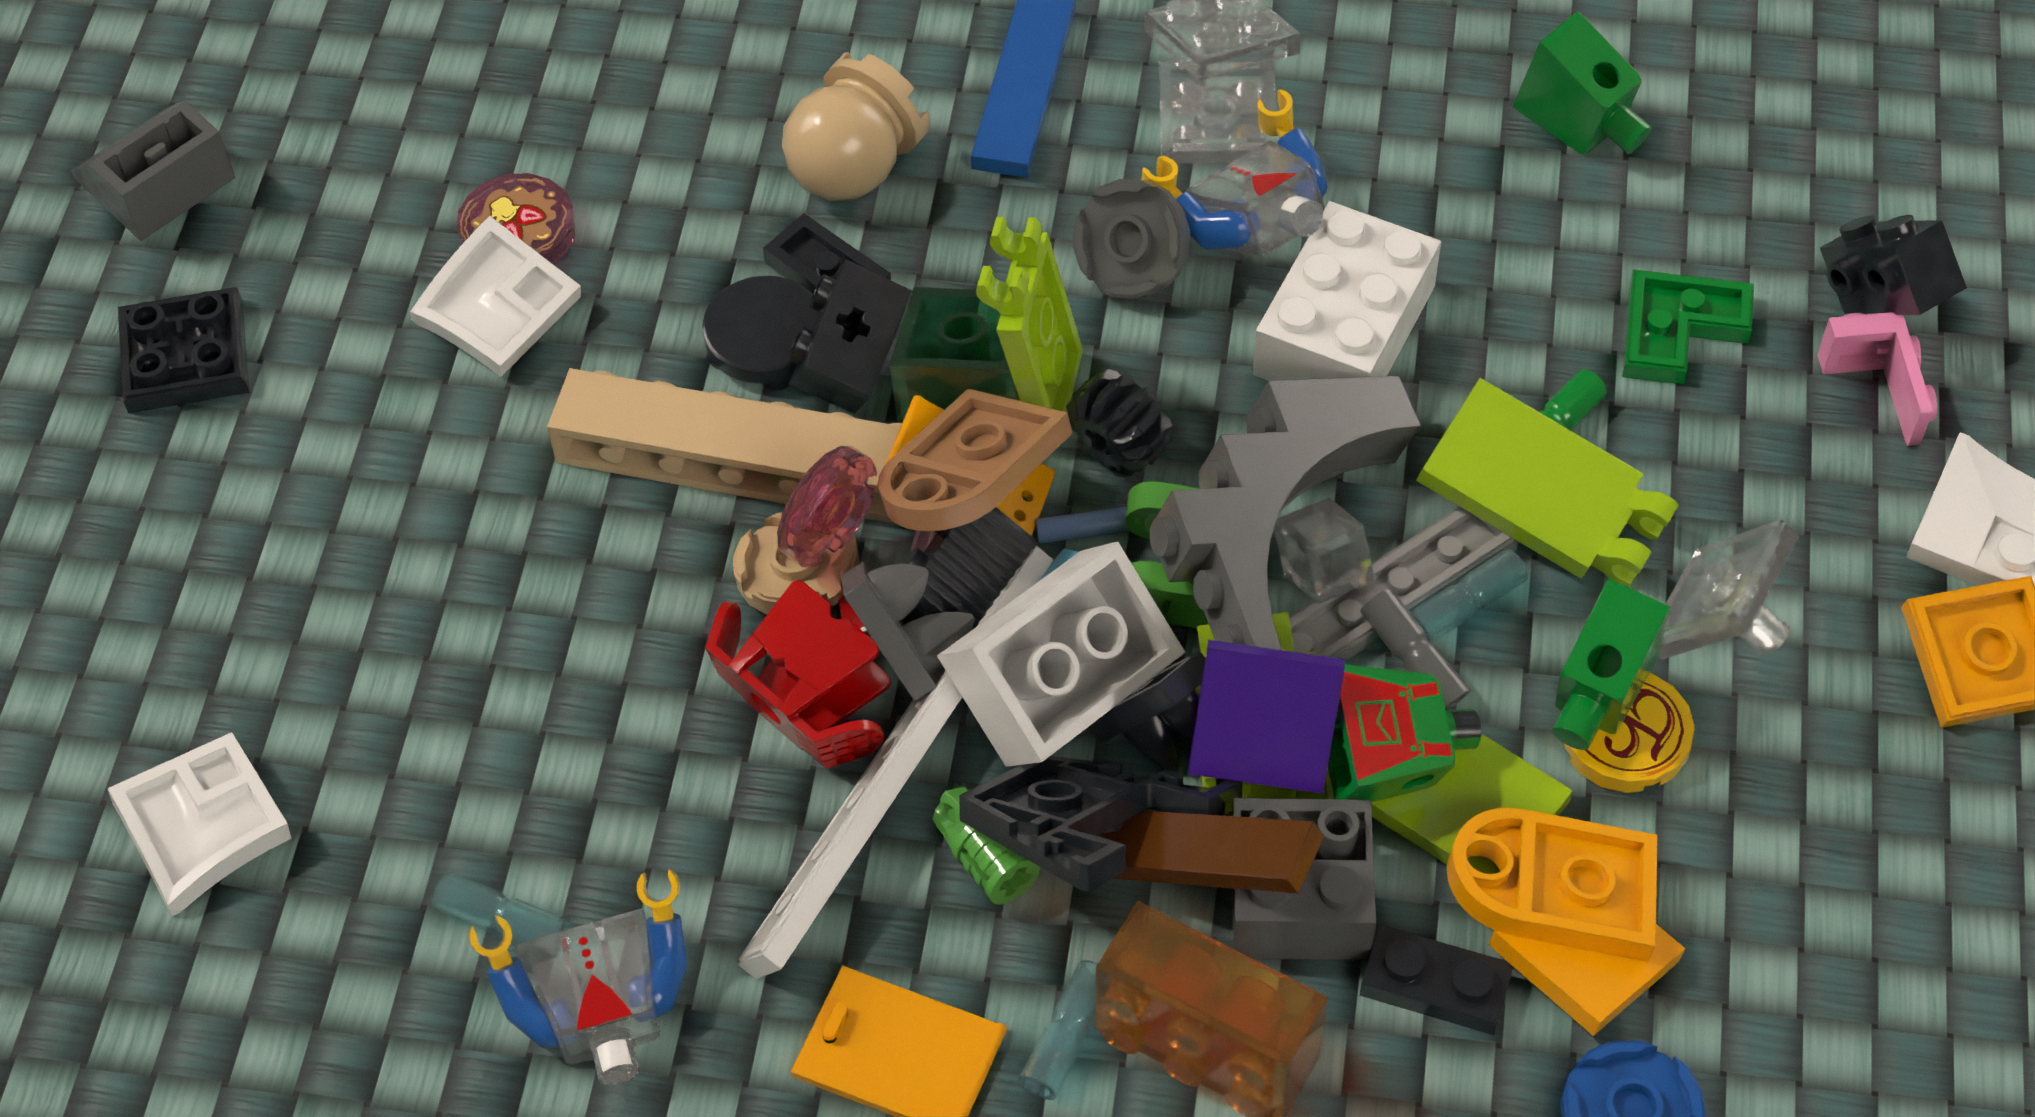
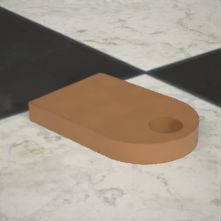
(968, 460)

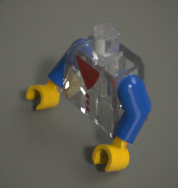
(1260, 196)
(595, 984)

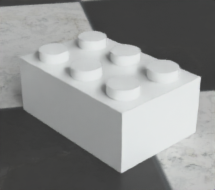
(1347, 300)
(1061, 655)

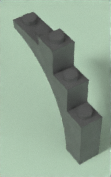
(1292, 442)

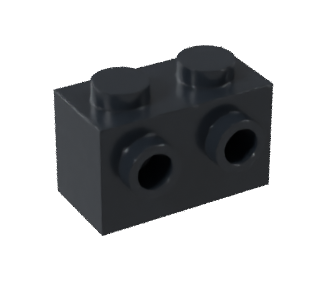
(1892, 266)

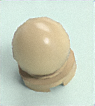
(852, 129)

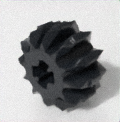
(1119, 422)

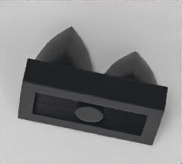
(1156, 707)

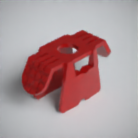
(815, 674)

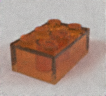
(1208, 1013)

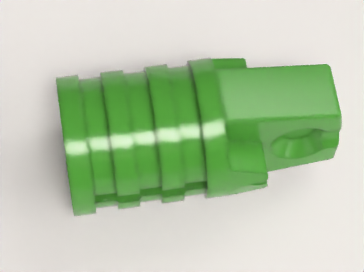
(993, 866)

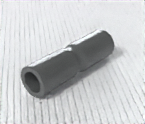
(1410, 644)

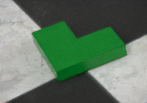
(1672, 308)

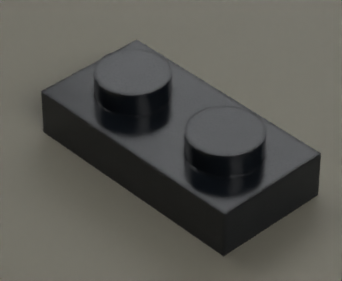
(810, 250)
(1436, 979)

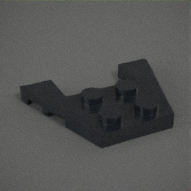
(1063, 804)

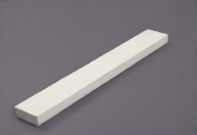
(866, 805)

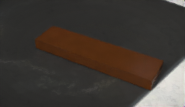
(1218, 850)

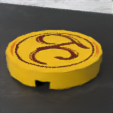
(1648, 745)

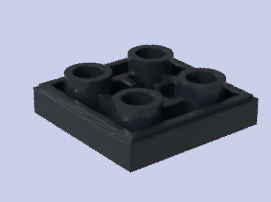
(183, 350)

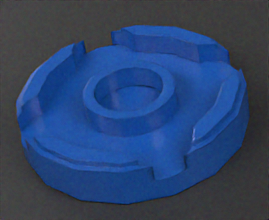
(1631, 1081)

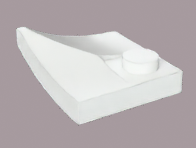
(495, 297)
(1978, 519)
(198, 819)

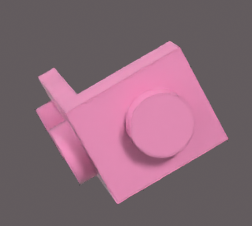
(1884, 343)

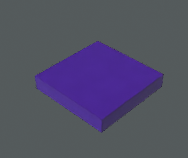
(1266, 716)

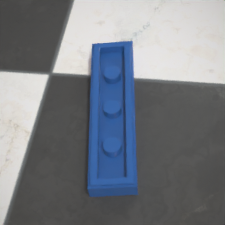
(1022, 87)

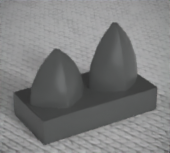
(883, 600)

